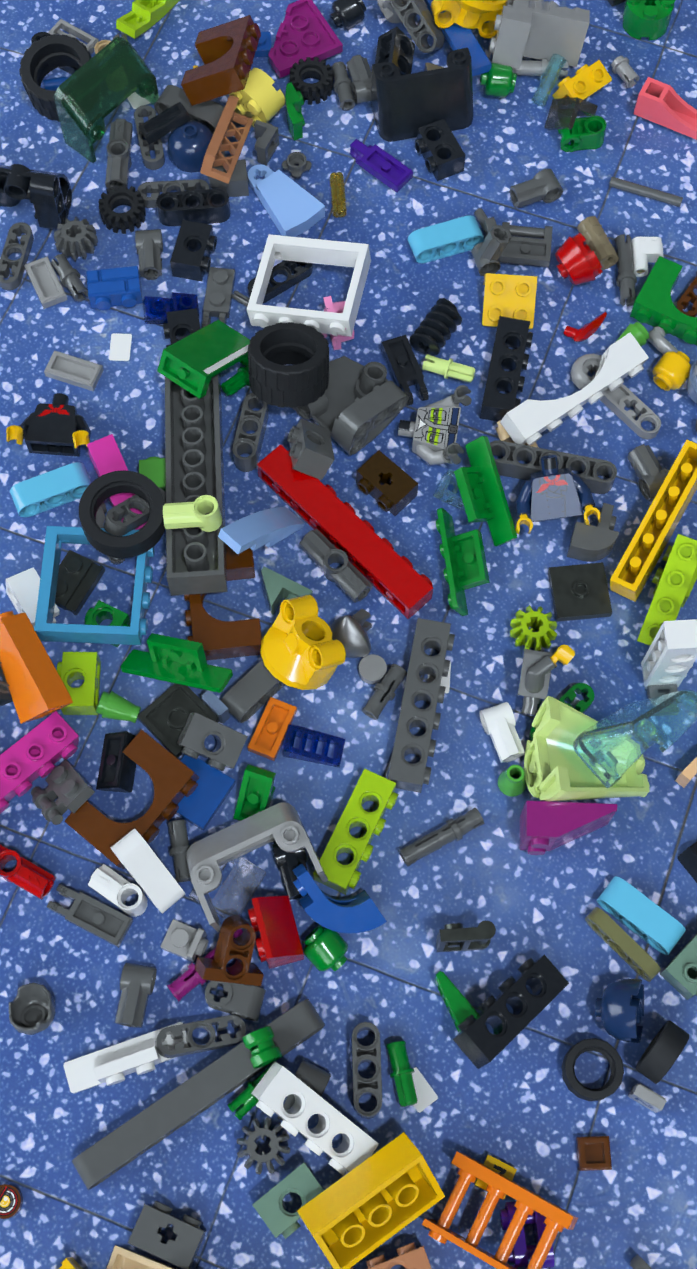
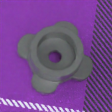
(294, 159)

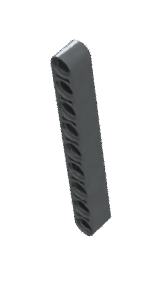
(190, 1099)

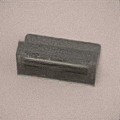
(565, 110)

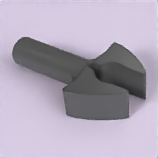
(485, 222)

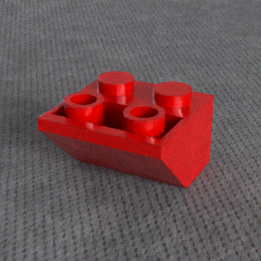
(278, 931)

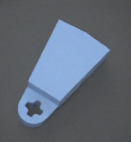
(285, 201)

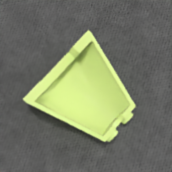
(555, 769)

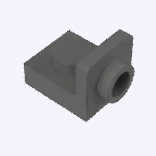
(266, 141)

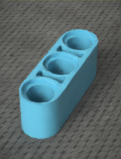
(445, 239)
(50, 489)
(641, 915)

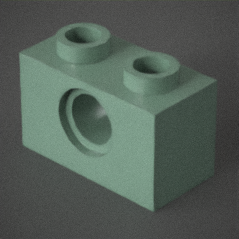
(271, 1206)

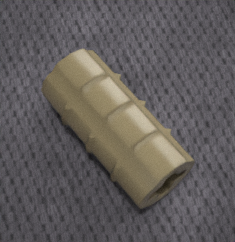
(598, 241)

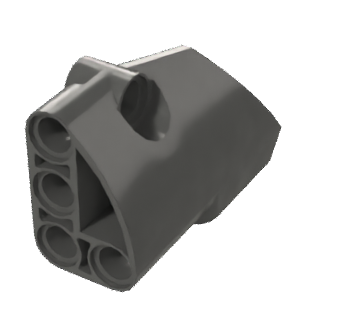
(356, 403)

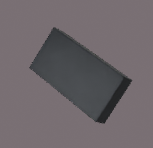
(164, 122)

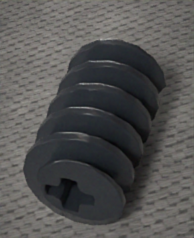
(436, 328)

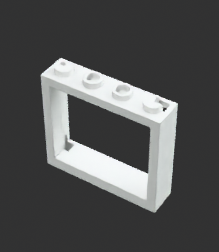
(317, 252)

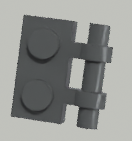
(68, 786)

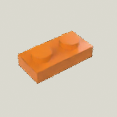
(272, 729)

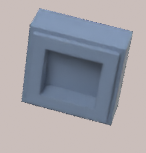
(216, 706)

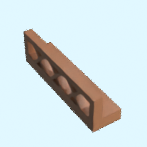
(220, 142)

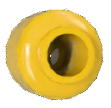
(671, 370)

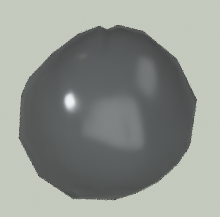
(32, 1009)

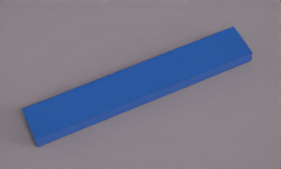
(461, 37)

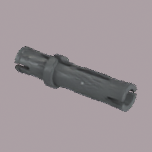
(626, 278)
(445, 834)

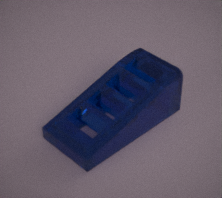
(316, 736)

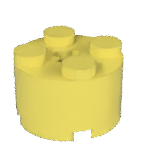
(259, 97)

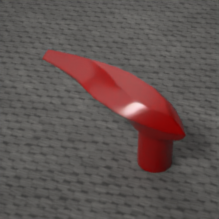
(586, 331)

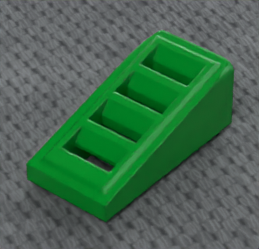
(454, 1000)

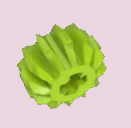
(537, 620)

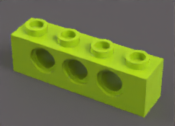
(671, 587)
(368, 788)

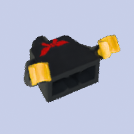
(52, 429)

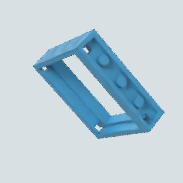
(80, 633)

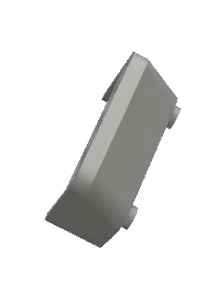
(274, 823)

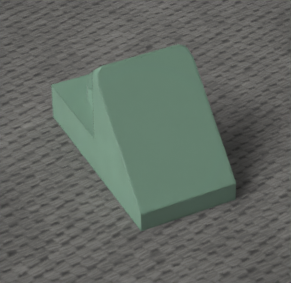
(280, 587)

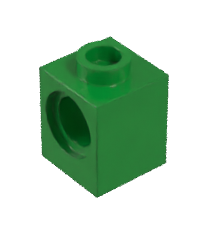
(104, 611)

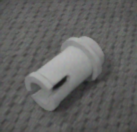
(625, 71)

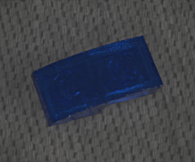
(156, 307)

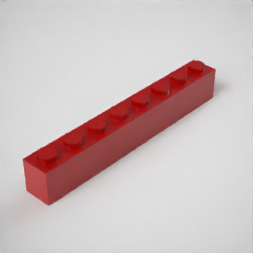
(346, 531)

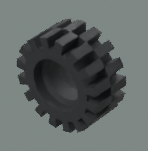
(315, 70)
(119, 197)

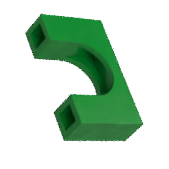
(656, 306)

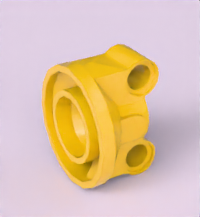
(468, 14)
(301, 646)

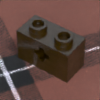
(386, 483)

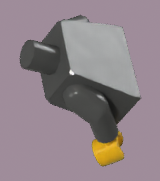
(536, 675)

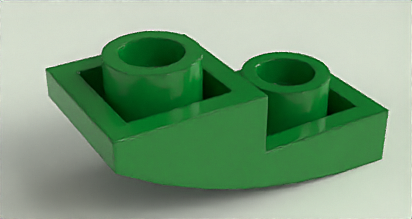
(294, 112)

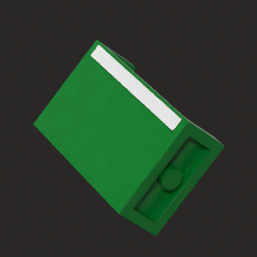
(203, 355)

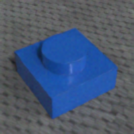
(264, 45)

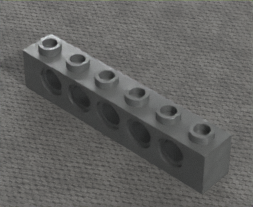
(427, 635)

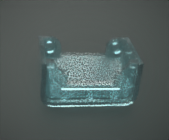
(625, 735)

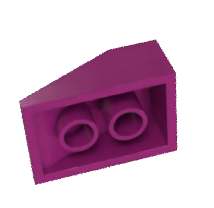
(553, 824)

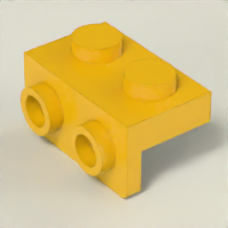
(585, 82)

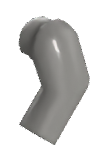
(657, 339)

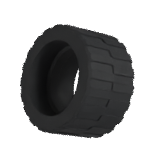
(44, 57)
(283, 383)

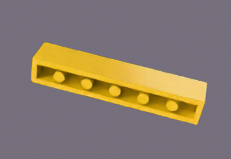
(657, 525)

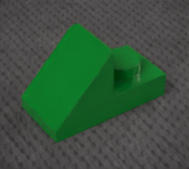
(255, 792)

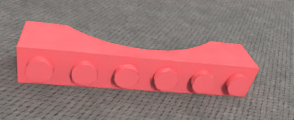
(665, 107)

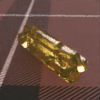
(338, 194)

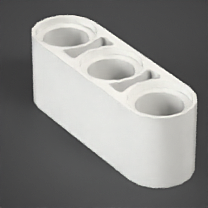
(148, 870)

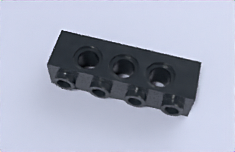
(513, 334)
(484, 1046)

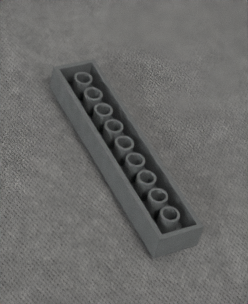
(194, 469)

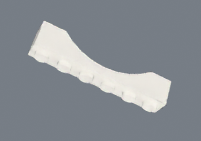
(535, 416)

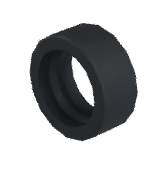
(662, 1052)
(613, 1058)

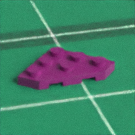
(302, 36)

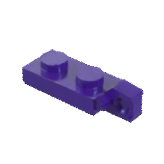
(381, 165)

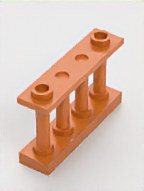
(497, 1187)

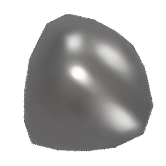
(352, 633)

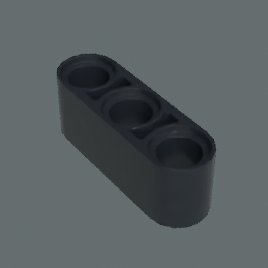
(198, 206)

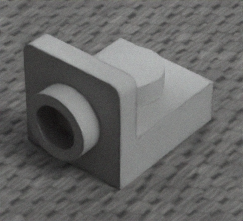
(185, 941)

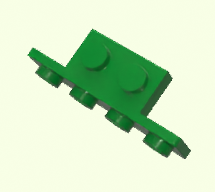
(484, 493)
(463, 559)
(178, 663)

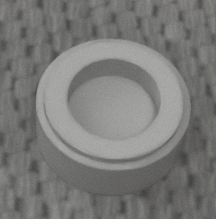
(372, 669)

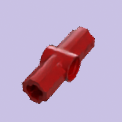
(26, 874)

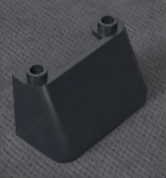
(422, 98)

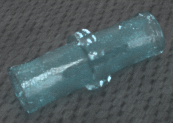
(549, 80)

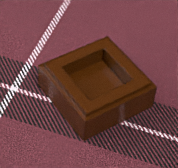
(593, 1153)

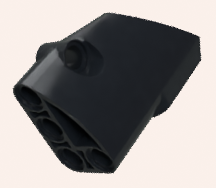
(46, 190)

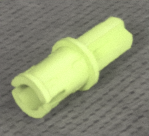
(448, 368)

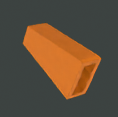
(29, 670)

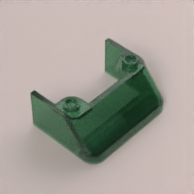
(97, 90)

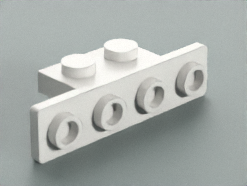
(116, 1061)

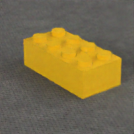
(371, 1203)

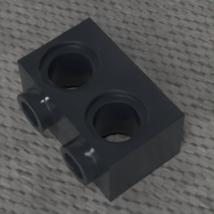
(396, 49)
(440, 150)

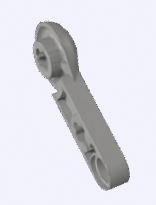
(616, 399)

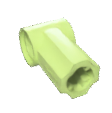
(193, 514)

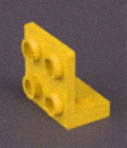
(508, 297)

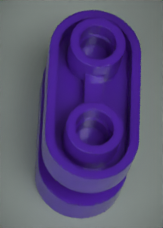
(521, 1252)

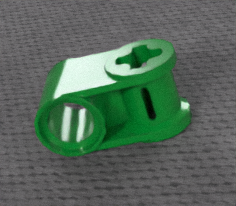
(585, 134)

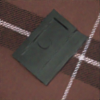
(76, 581)

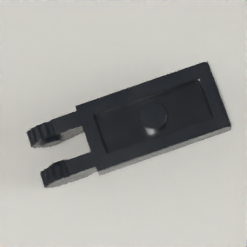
(404, 366)

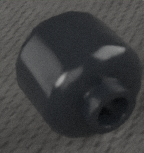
(348, 13)

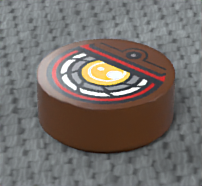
(10, 1201)

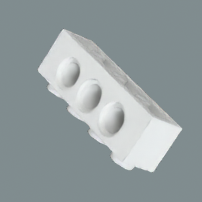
(671, 653)
(280, 1083)

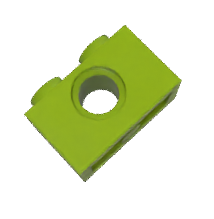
(84, 667)

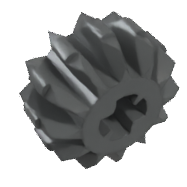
(75, 238)
(252, 1147)

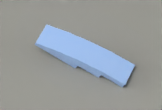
(260, 529)

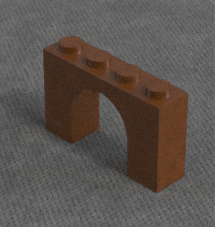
(227, 58)
(220, 637)
(171, 783)

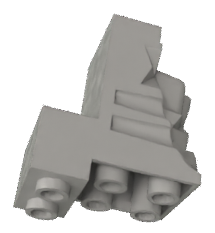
(538, 31)

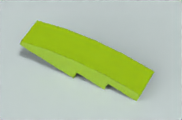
(143, 16)

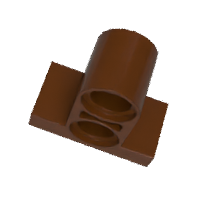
(228, 948)

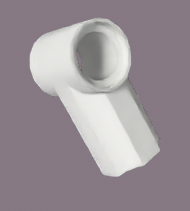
(500, 725)
(117, 890)

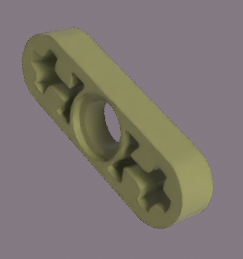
(622, 944)

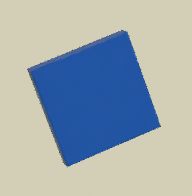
(208, 796)

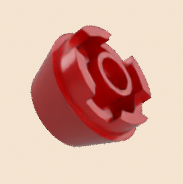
(577, 261)

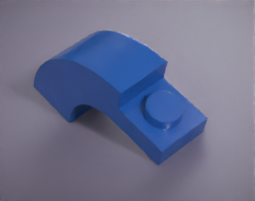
(339, 915)

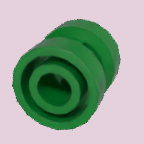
(262, 1047)

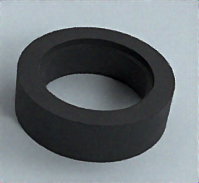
(112, 484)

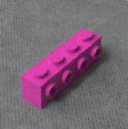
(35, 756)

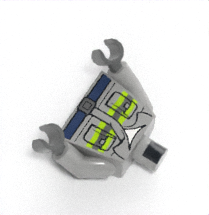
(437, 429)

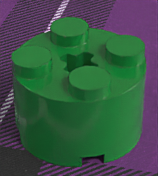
(647, 18)

